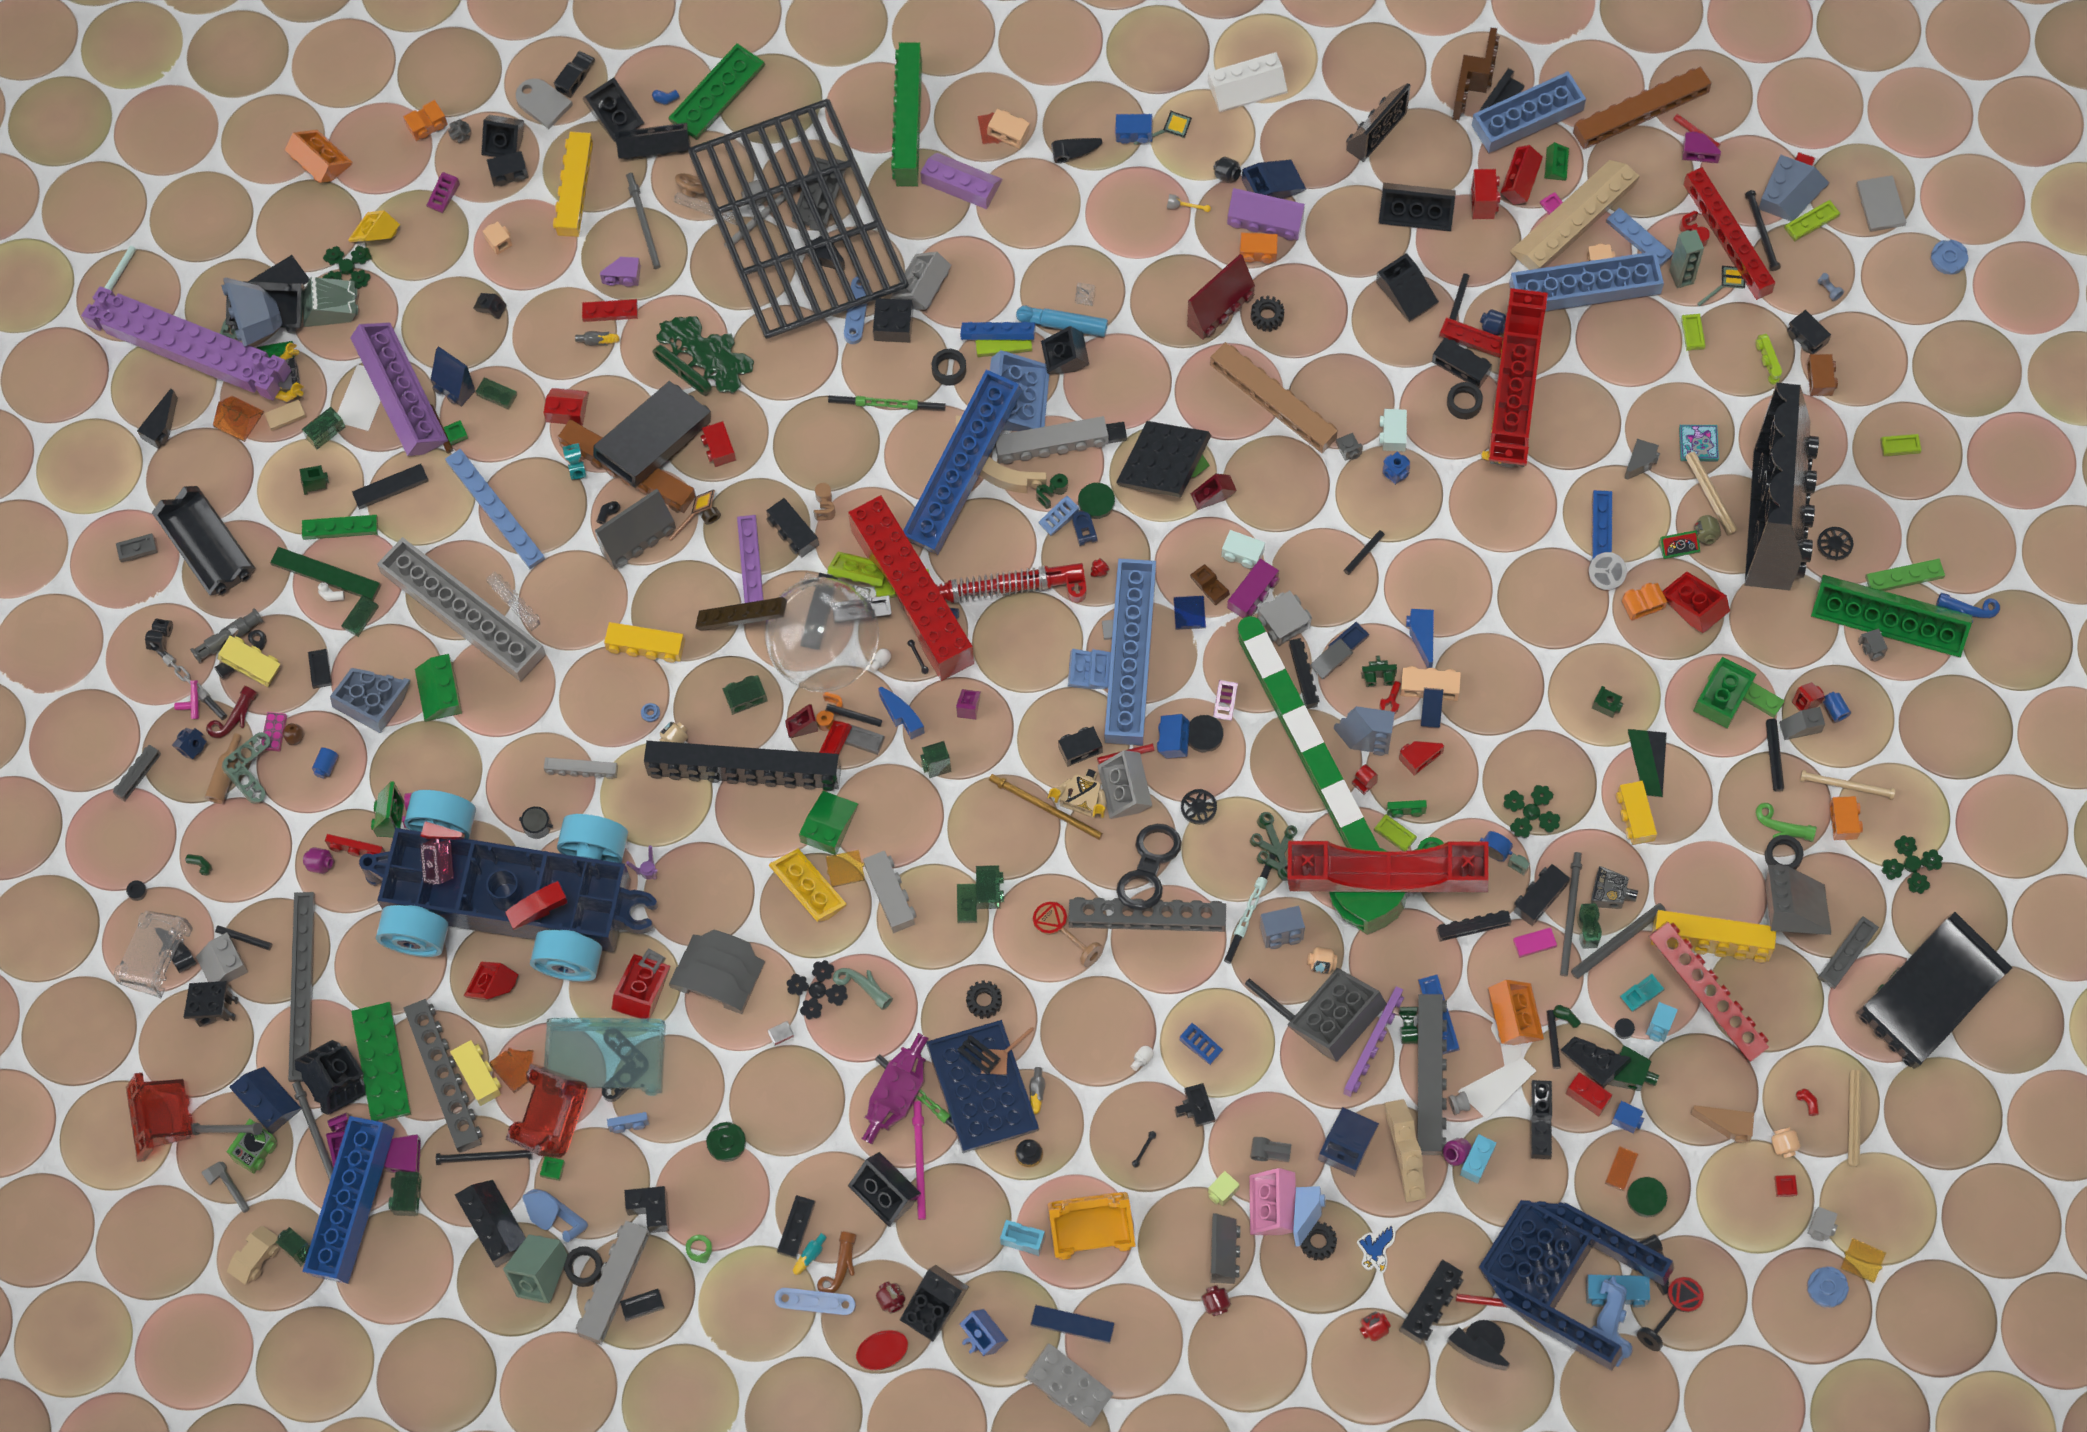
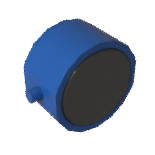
(1498, 846)

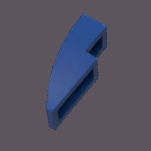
(901, 713)

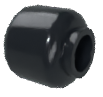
(1227, 169)

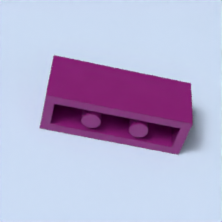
(1253, 589)

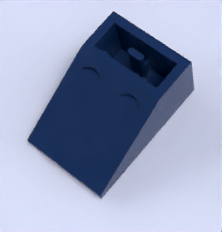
(1273, 179)
(1348, 1141)

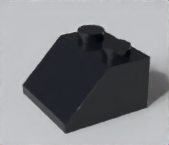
(501, 135)
(1065, 351)

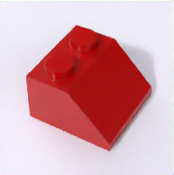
(565, 405)

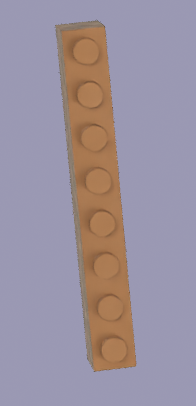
(1274, 397)

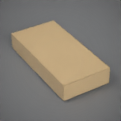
(285, 415)

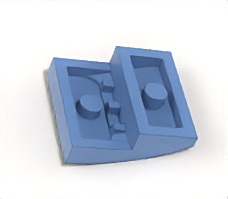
(1089, 669)

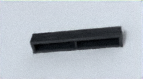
(1303, 674)
(1473, 926)

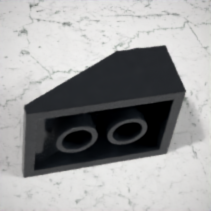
(612, 108)

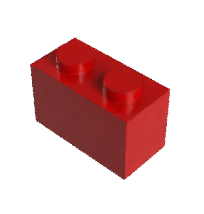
(718, 443)
(1589, 1094)

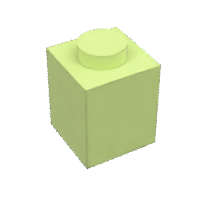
(1223, 1189)

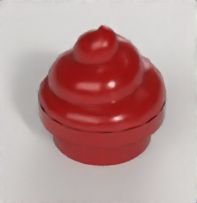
(1099, 568)

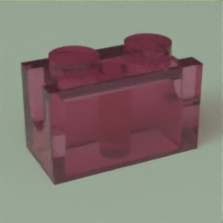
(436, 861)

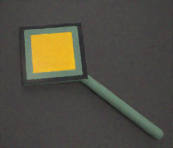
(1176, 124)

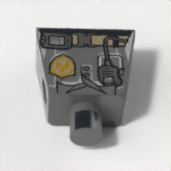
(1611, 889)

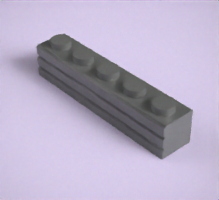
(136, 772)

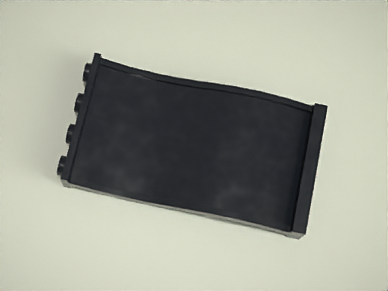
(1933, 990)

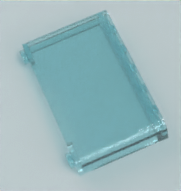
(608, 1051)

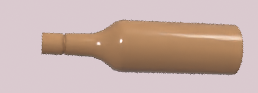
(220, 781)

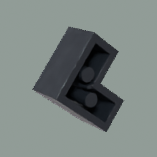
(653, 1203)

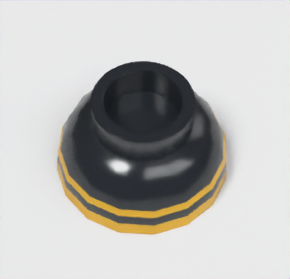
(1029, 1153)

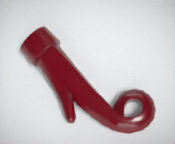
(239, 712)

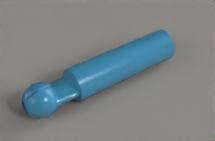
(1062, 320)

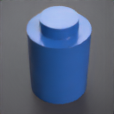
(1836, 706)
(324, 762)

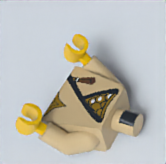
(1081, 795)

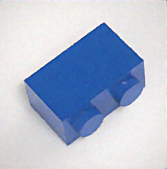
(1134, 128)
(1173, 736)

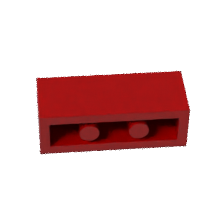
(1521, 174)

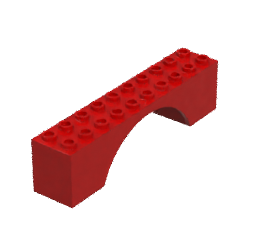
(927, 610)
(1334, 868)

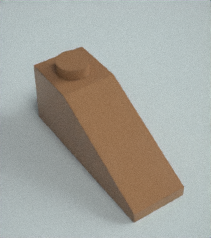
(1730, 1123)

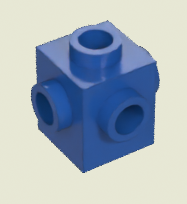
(1396, 467)

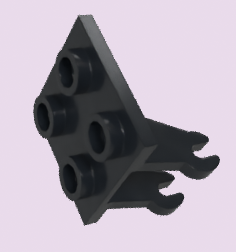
(208, 999)

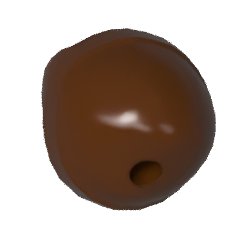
(293, 733)

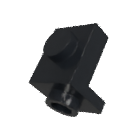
(490, 304)

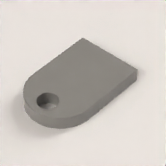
(543, 102)

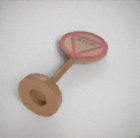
(1052, 918)

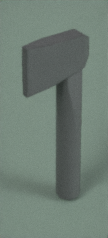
(219, 1170)

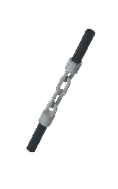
(203, 695)

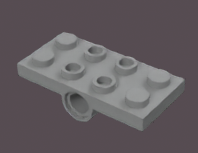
(1068, 1385)

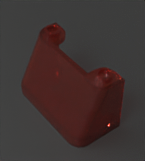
(549, 1113)

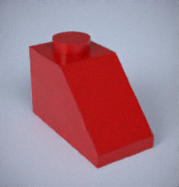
(1808, 697)
(1419, 755)

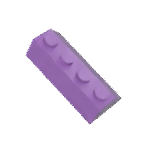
(960, 180)
(1265, 214)

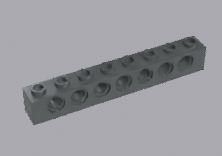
(1156, 921)
(415, 1014)

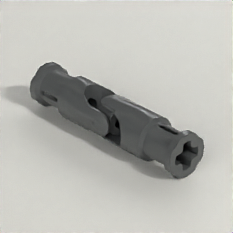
(216, 642)

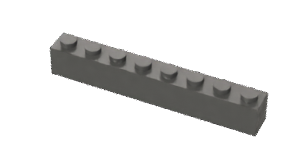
(1431, 1073)

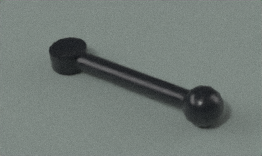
(924, 669)
(1152, 1135)

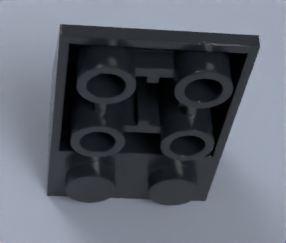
(1406, 287)
(934, 1302)

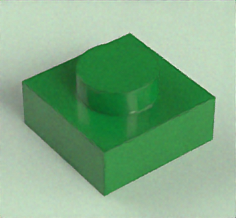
(455, 432)
(552, 1168)

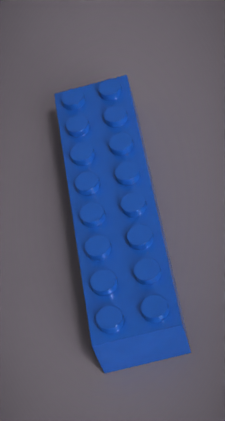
(348, 1199)

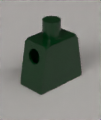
(1635, 1073)

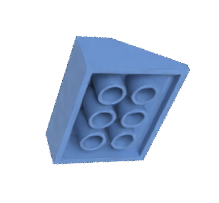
(1033, 379)

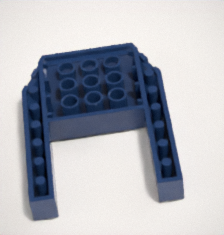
(1540, 1257)

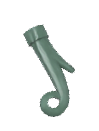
(869, 985)

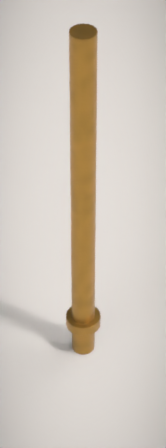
(1002, 783)

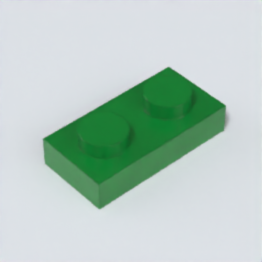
(1400, 808)

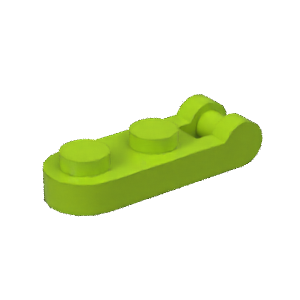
(1769, 358)

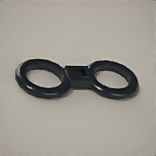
(1148, 866)

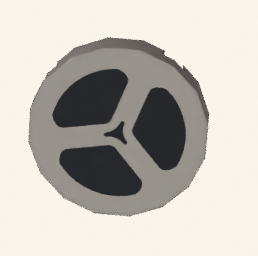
(1607, 571)

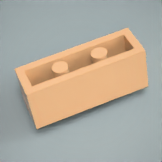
(1415, 680)

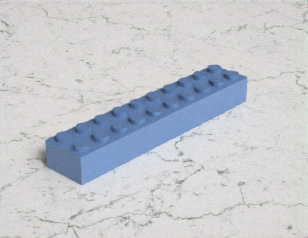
(1130, 652)

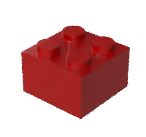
(1485, 193)

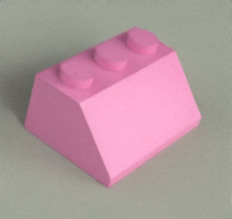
(1272, 1202)

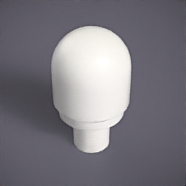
(880, 659)
(1142, 1057)

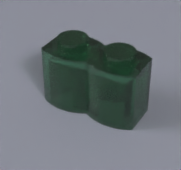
(1588, 923)

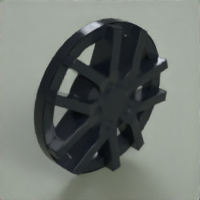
(1835, 543)

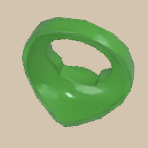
(704, 1257)

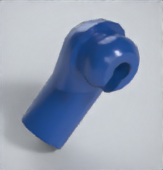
(664, 98)

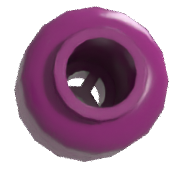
(318, 860)
(1456, 1151)

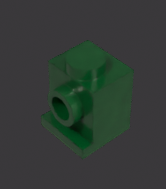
(313, 478)
(1603, 706)

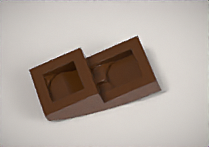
(1209, 584)

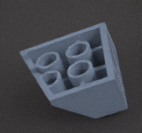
(1791, 188)
(369, 697)
(1367, 730)

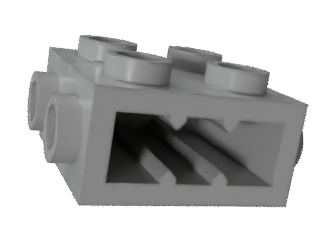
(1284, 617)

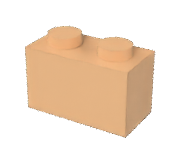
(1008, 128)

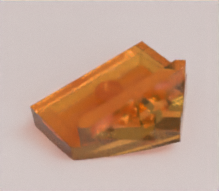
(513, 1067)

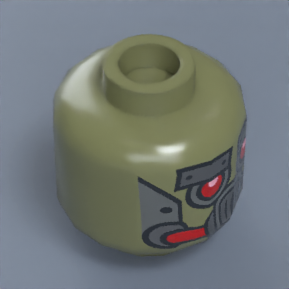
(1707, 529)

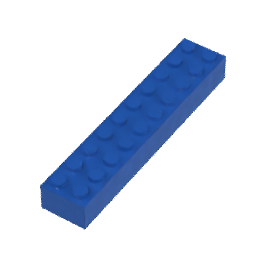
(962, 461)

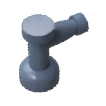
(1835, 292)

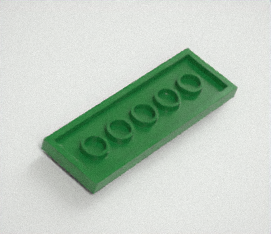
(717, 90)
(381, 1062)

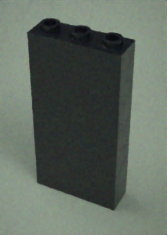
(652, 434)

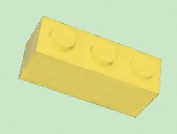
(249, 660)
(476, 1072)

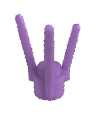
(647, 868)

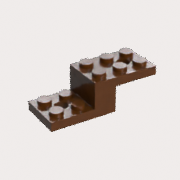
(1476, 74)

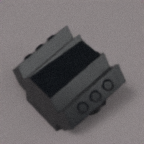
(331, 1076)

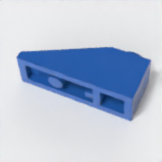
(1421, 631)

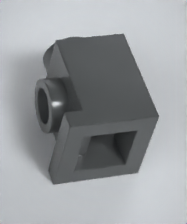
(1873, 645)

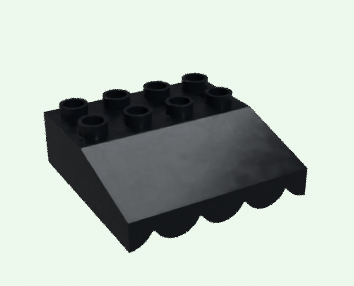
(1781, 493)

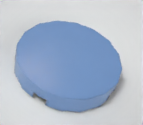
(1949, 257)
(1827, 1287)

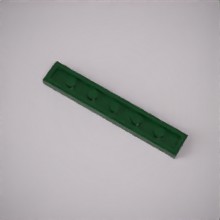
(325, 573)

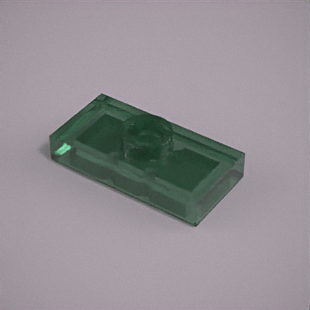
(966, 903)

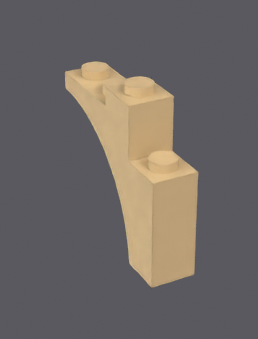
(1407, 1149)

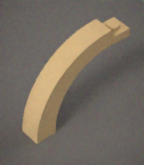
(1007, 478)

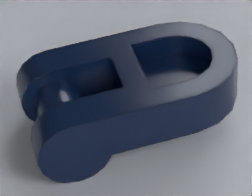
(1083, 522)

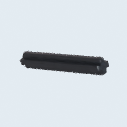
(1775, 755)

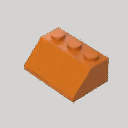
(317, 155)
(1515, 1012)

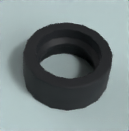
(949, 379)
(1465, 387)
(1789, 841)
(583, 1282)

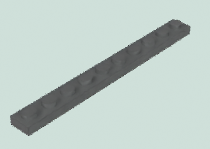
(301, 980)

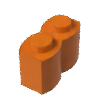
(1644, 601)

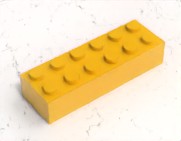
(1720, 936)

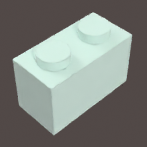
(1394, 429)
(1242, 549)

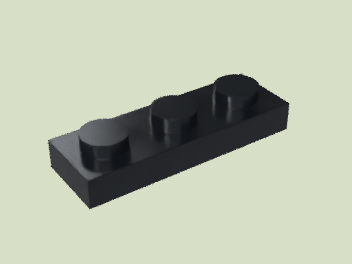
(796, 1227)

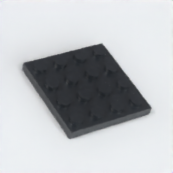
(1163, 458)

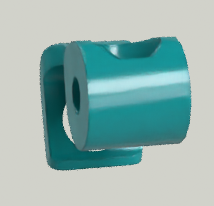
(575, 467)

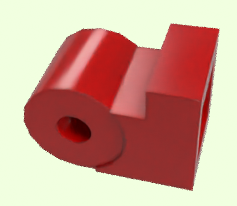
(1365, 779)

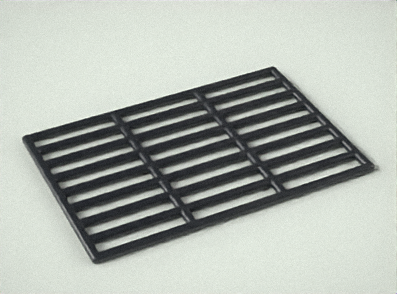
(810, 247)

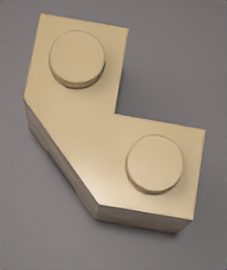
(247, 1263)

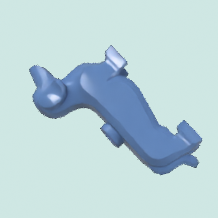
(1612, 1315)

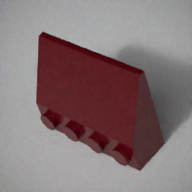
(1220, 298)

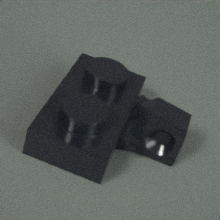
(1196, 1106)

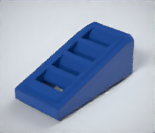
(1196, 1048)

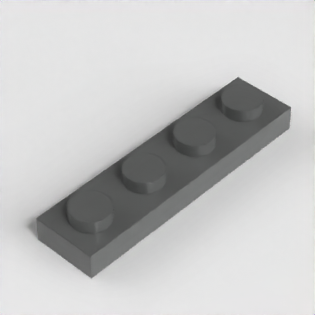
(1848, 952)

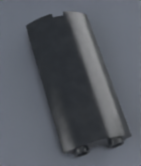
(203, 540)

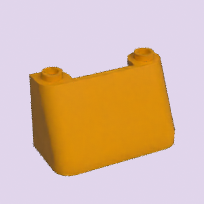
(1091, 1223)

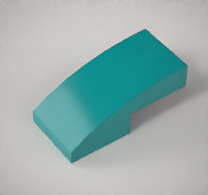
(1642, 993)

